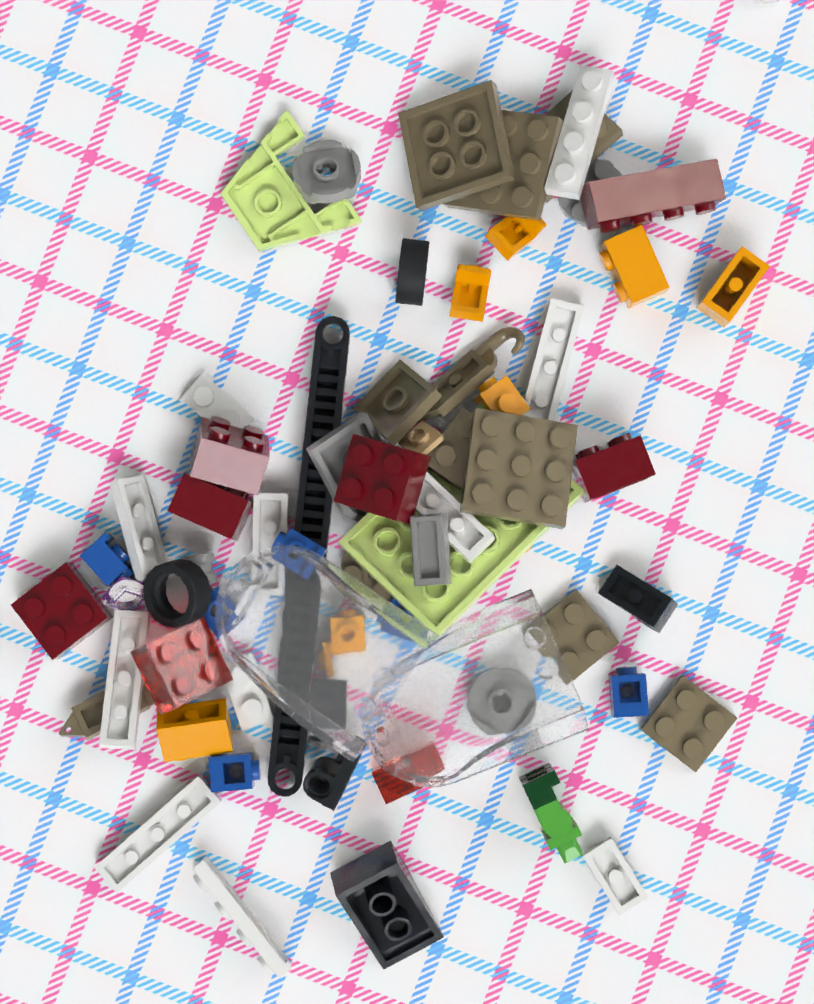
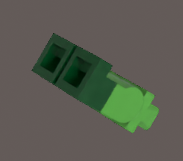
(557, 824)

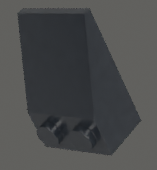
(385, 905)

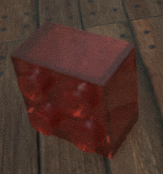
(181, 666)

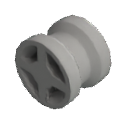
(205, 562)

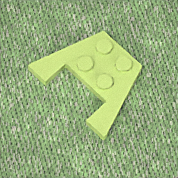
(271, 205)

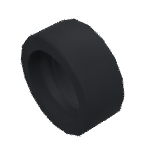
(412, 271)
(156, 598)

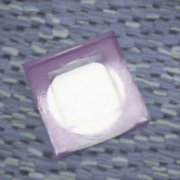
(124, 594)

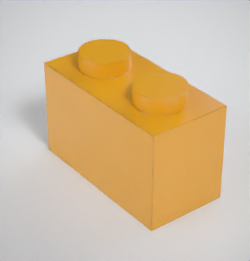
(633, 266)
(733, 287)
(195, 730)

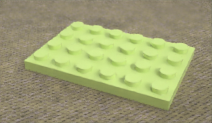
(386, 554)

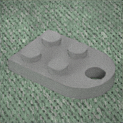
(330, 455)

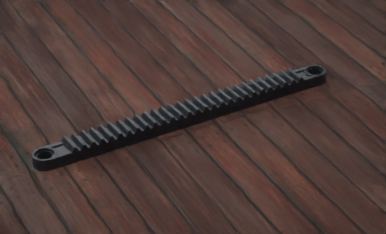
(312, 517)

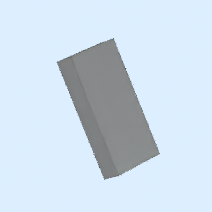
(430, 549)

